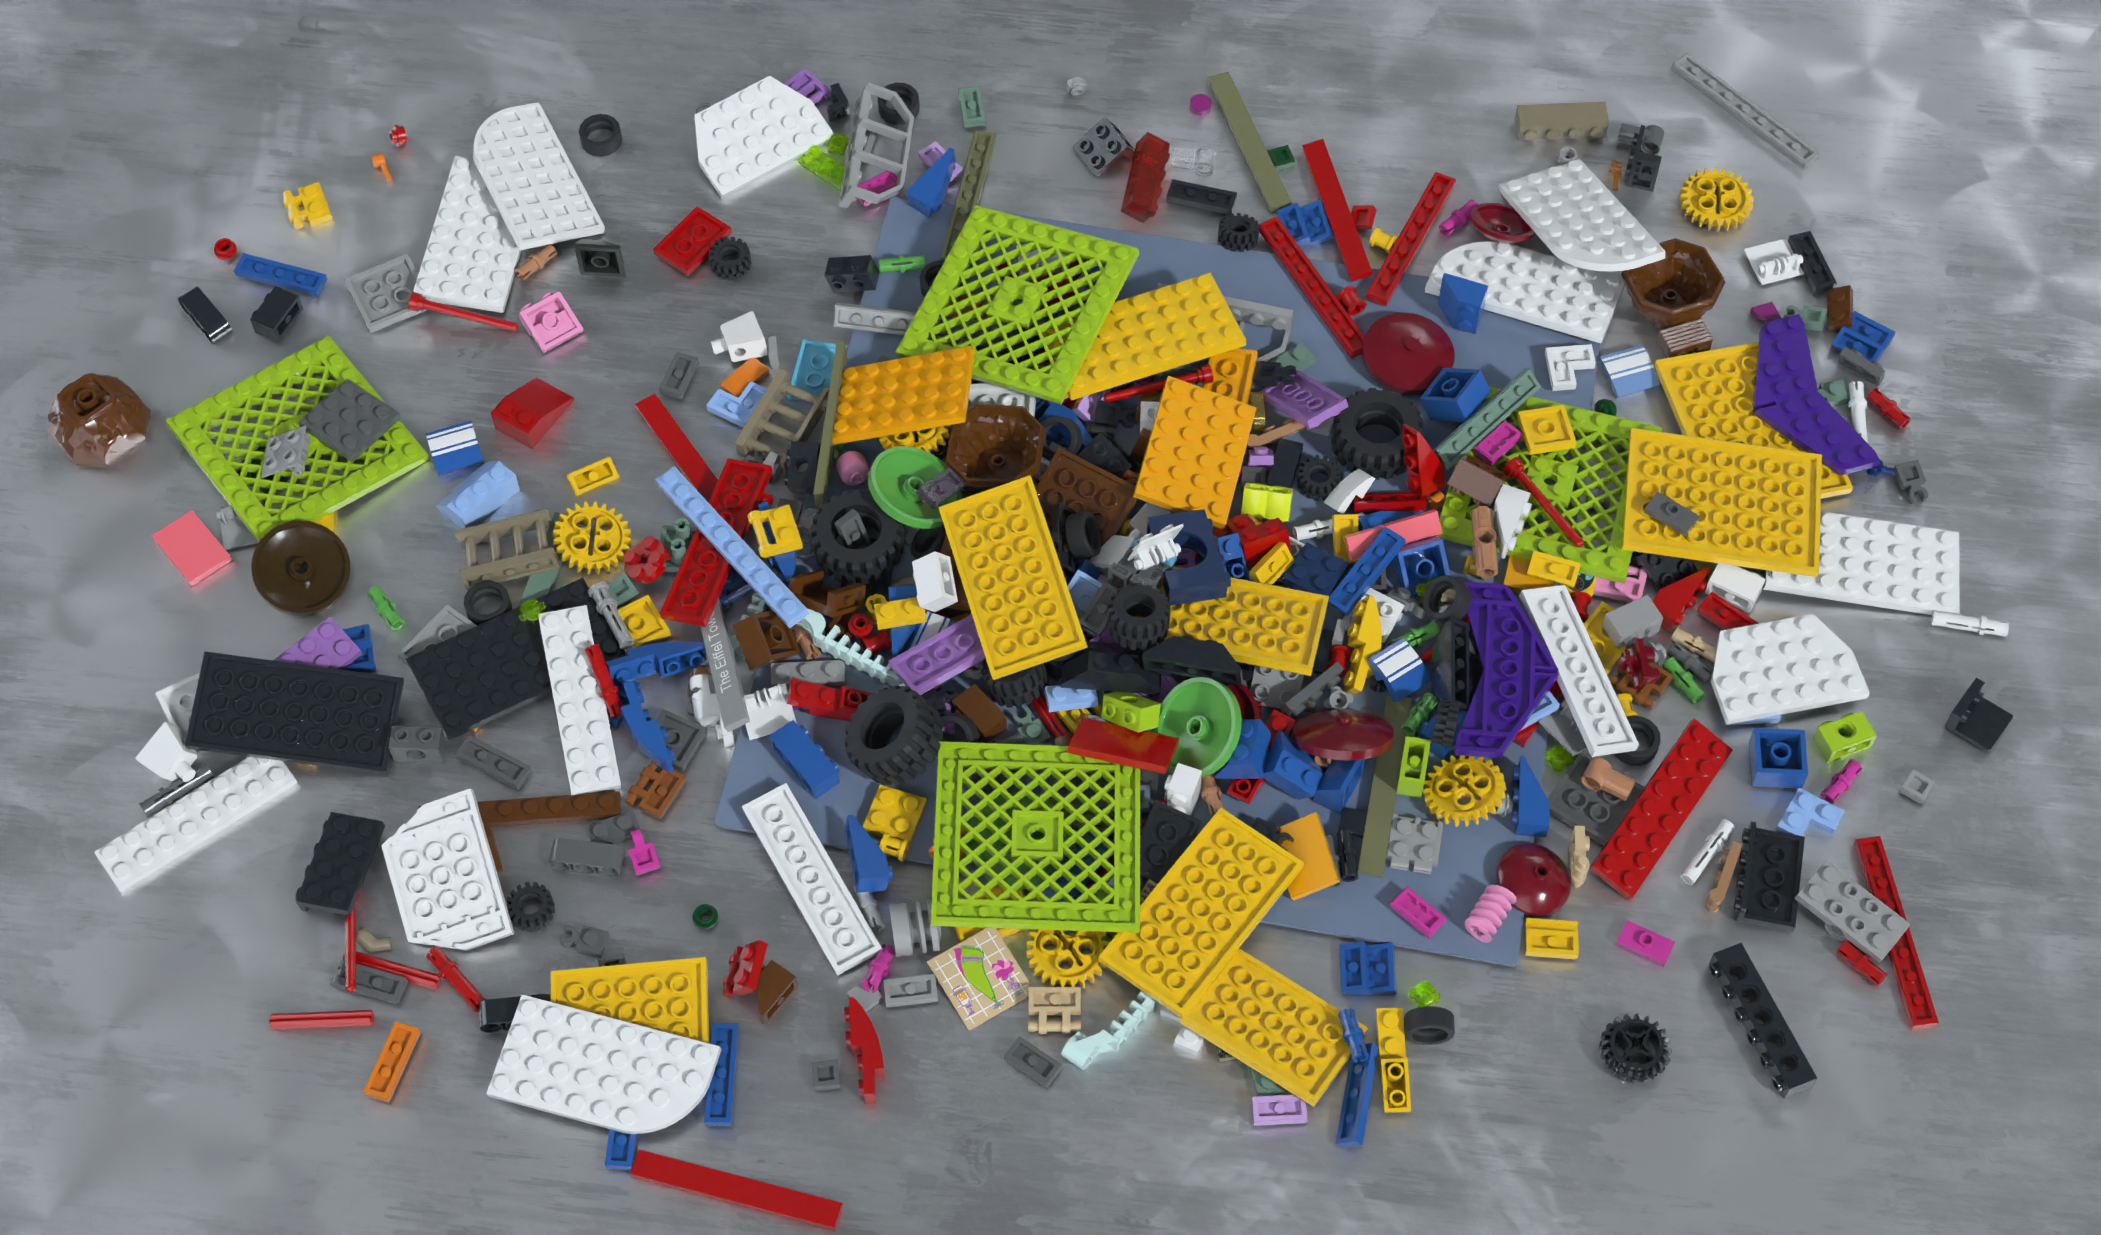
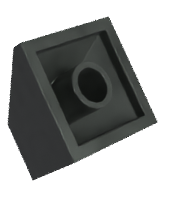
(599, 258)

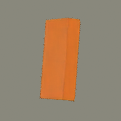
(750, 371)

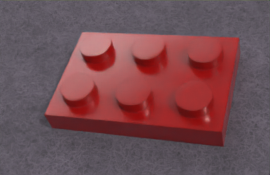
(691, 240)

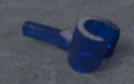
(1875, 471)

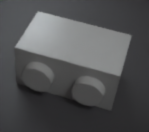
(1632, 622)

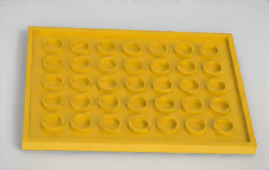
(1715, 399)
(1751, 500)

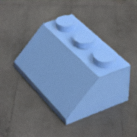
(479, 495)

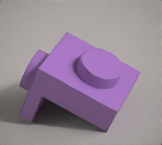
(1261, 458)

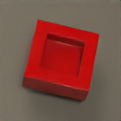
(1363, 216)

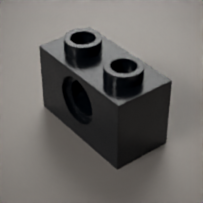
(797, 455)

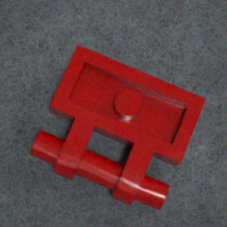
(744, 969)

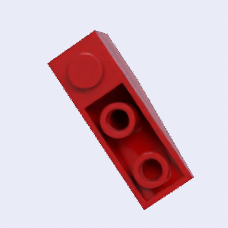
(1423, 467)
(1676, 598)

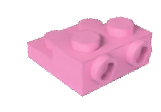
(550, 321)

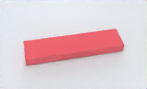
(1411, 528)

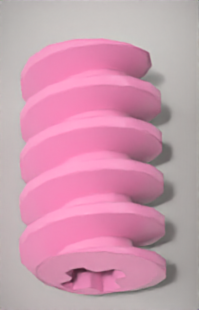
(1489, 912)

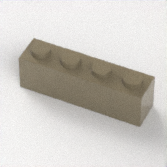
(1561, 121)

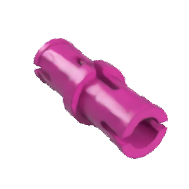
(1457, 218)
(1841, 781)
(878, 968)

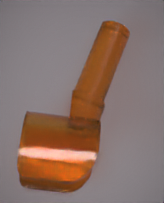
(1616, 168)

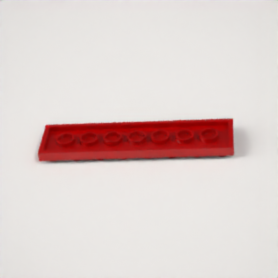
(703, 566)
(1660, 809)

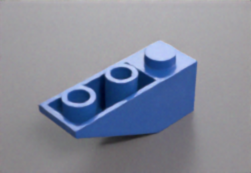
(1060, 433)
(1233, 555)
(1532, 805)

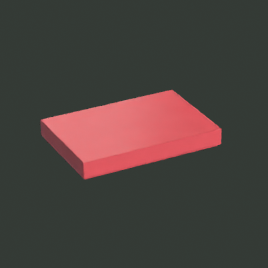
(191, 548)

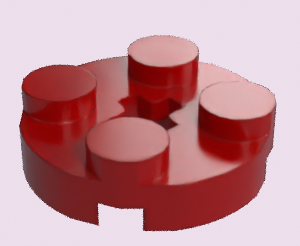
(648, 549)

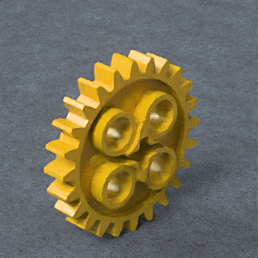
(1700, 201)
(928, 439)
(569, 535)
(1464, 790)
(1048, 961)

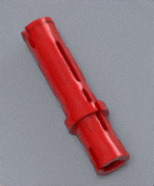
(604, 679)
(449, 970)

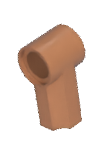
(1601, 776)

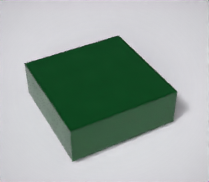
(1282, 158)

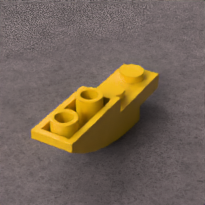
(1366, 639)
(1392, 1060)

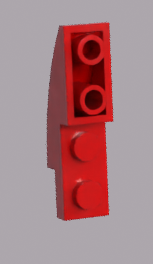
(825, 701)
(1247, 789)
(866, 1046)

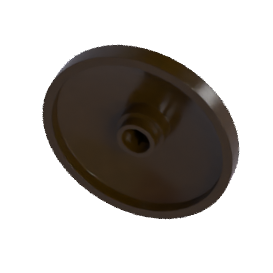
(300, 568)

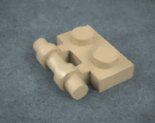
(1577, 861)
(1054, 1001)

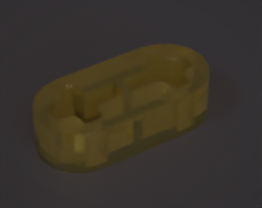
(1257, 401)

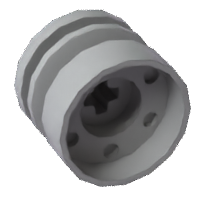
(913, 928)

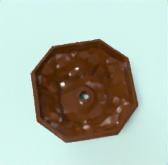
(1676, 287)
(97, 420)
(995, 446)

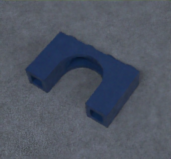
(1201, 581)

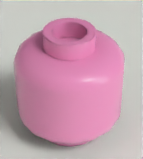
(852, 468)

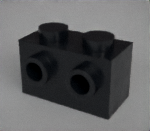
(852, 273)
(276, 314)

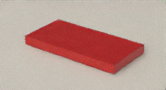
(1123, 745)

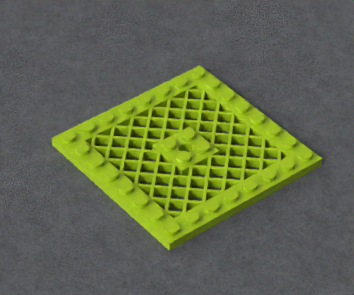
(986, 225)
(321, 358)
(1593, 560)
(1023, 912)

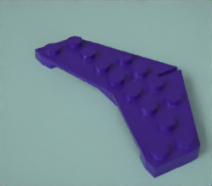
(1791, 404)
(1514, 675)

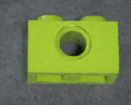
(1131, 711)
(1835, 746)
(1413, 767)

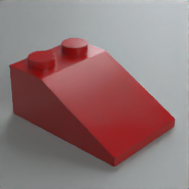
(530, 411)

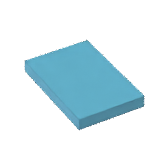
(813, 367)

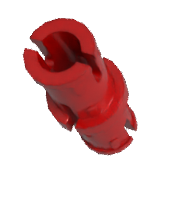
(1888, 408)
(1861, 963)

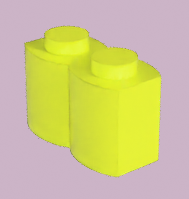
(1267, 501)

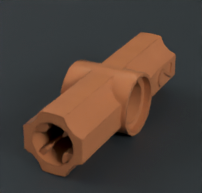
(1484, 552)

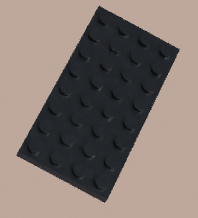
(498, 664)
(294, 712)

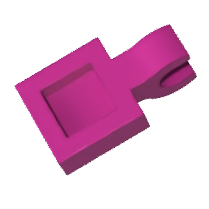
(643, 855)

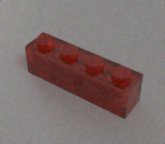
(1145, 178)

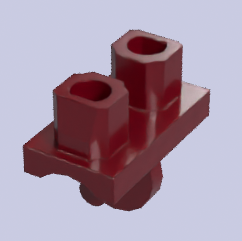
(1636, 663)

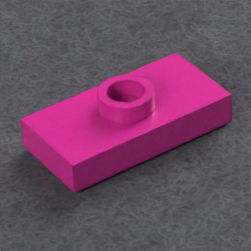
(879, 184)
(1498, 442)
(1418, 912)
(1645, 943)

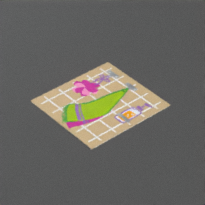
(980, 977)

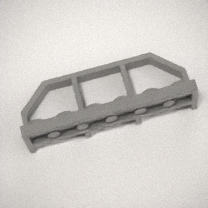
(858, 140)
(1263, 315)

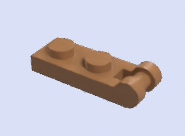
(1272, 434)
(1722, 878)

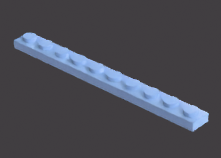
(732, 547)

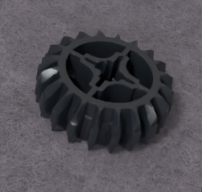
(1621, 1033)

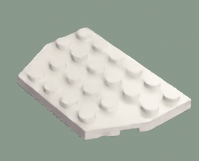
(756, 134)
(1783, 669)
(447, 876)

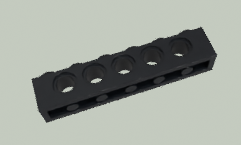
(1737, 961)

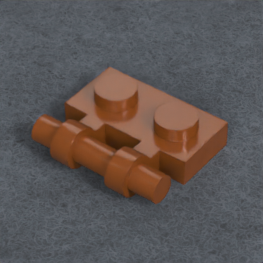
(1642, 697)
(660, 794)

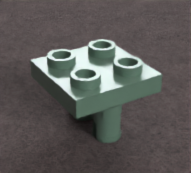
(677, 540)

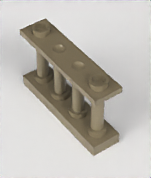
(771, 404)
(512, 567)

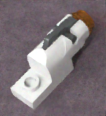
(704, 705)

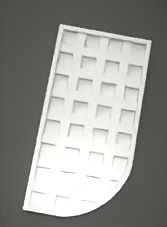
(533, 179)
(1581, 219)
(470, 246)
(1535, 287)
(1880, 566)
(600, 1068)

